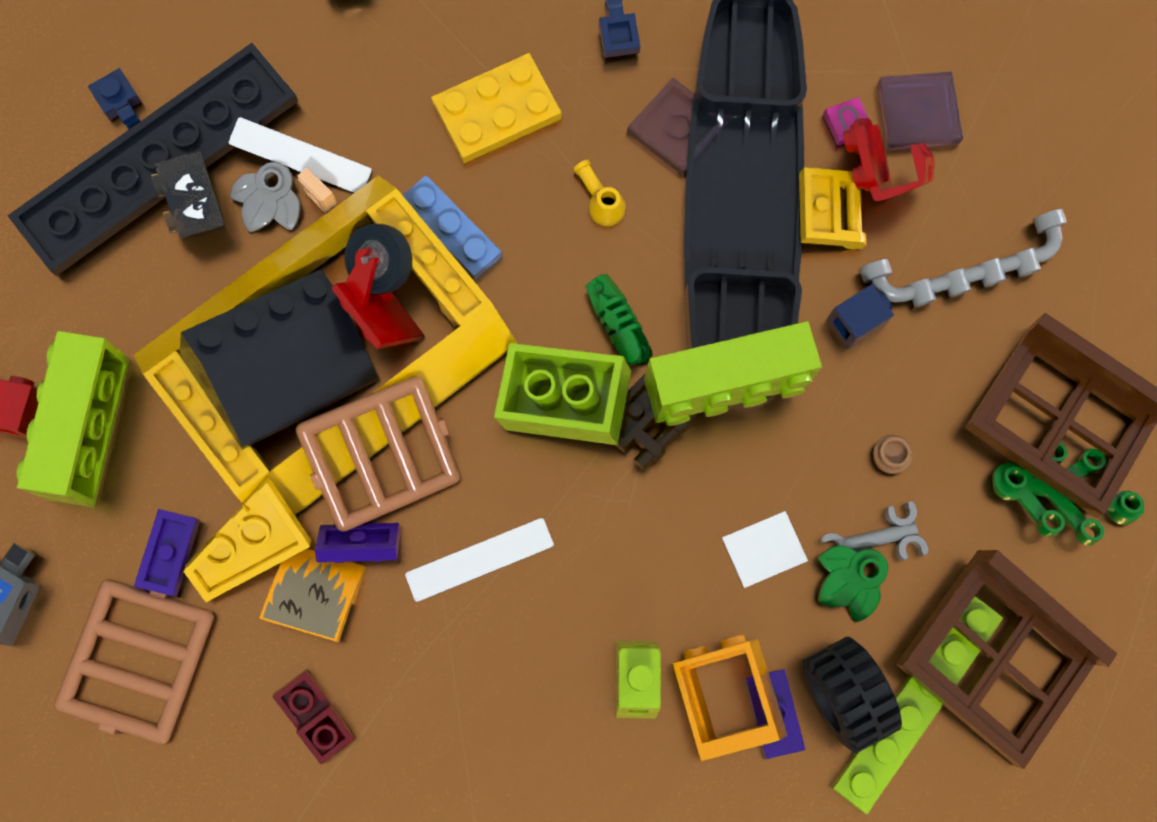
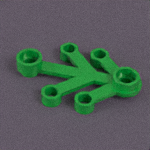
(1028, 487)

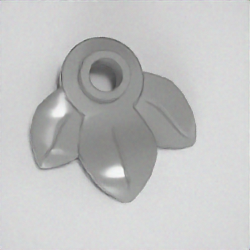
(266, 202)

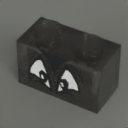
(188, 195)

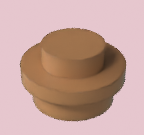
(892, 454)

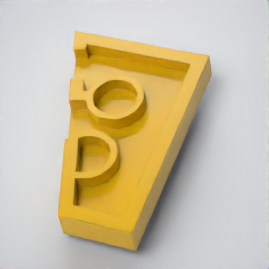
(247, 544)

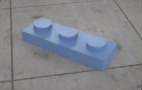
(453, 228)

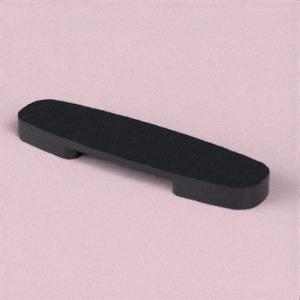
(745, 185)

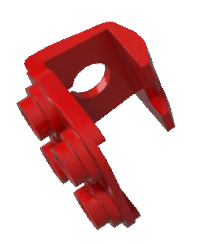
(873, 170)

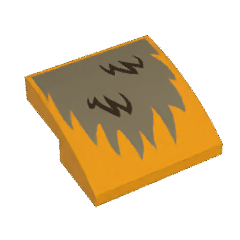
(313, 595)

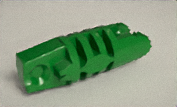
(618, 319)

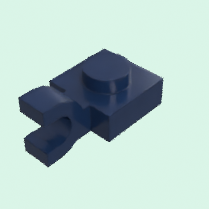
(618, 31)
(116, 97)

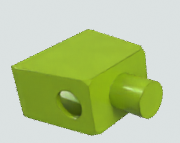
(638, 679)

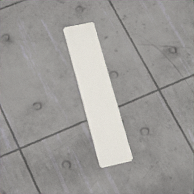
(299, 155)
(479, 559)

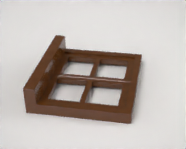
(1093, 373)
(1035, 611)

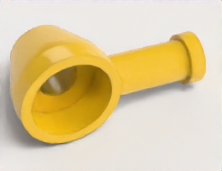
(599, 212)

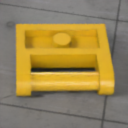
(822, 208)

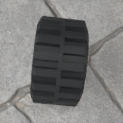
(852, 694)

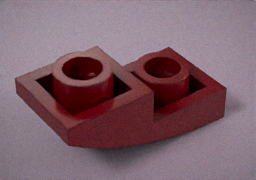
(313, 716)

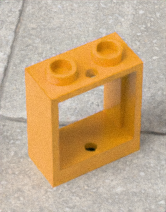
(707, 743)

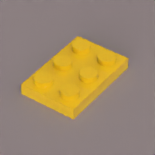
(496, 108)

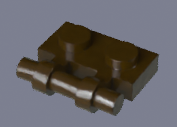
(637, 420)

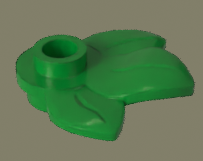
(847, 582)

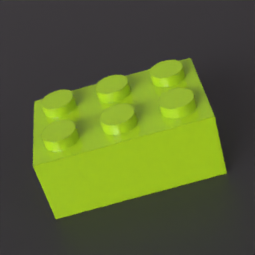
(563, 393)

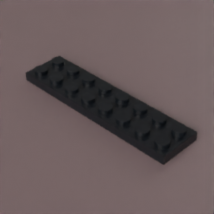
(117, 182)

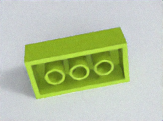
(732, 373)
(73, 420)

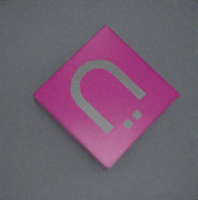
(842, 116)

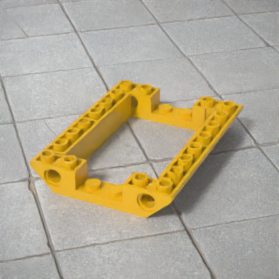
(444, 368)

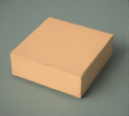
(316, 191)

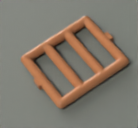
(343, 417)
(173, 694)

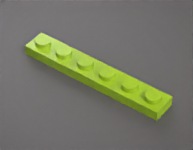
(874, 767)

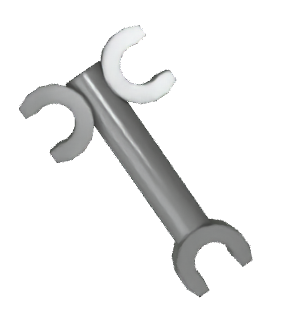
(902, 530)

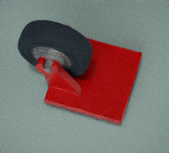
(377, 265)

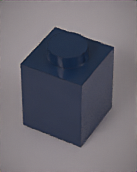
(861, 315)

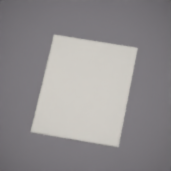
(765, 549)

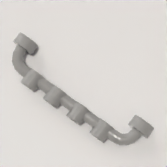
(959, 280)

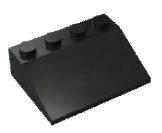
(278, 358)

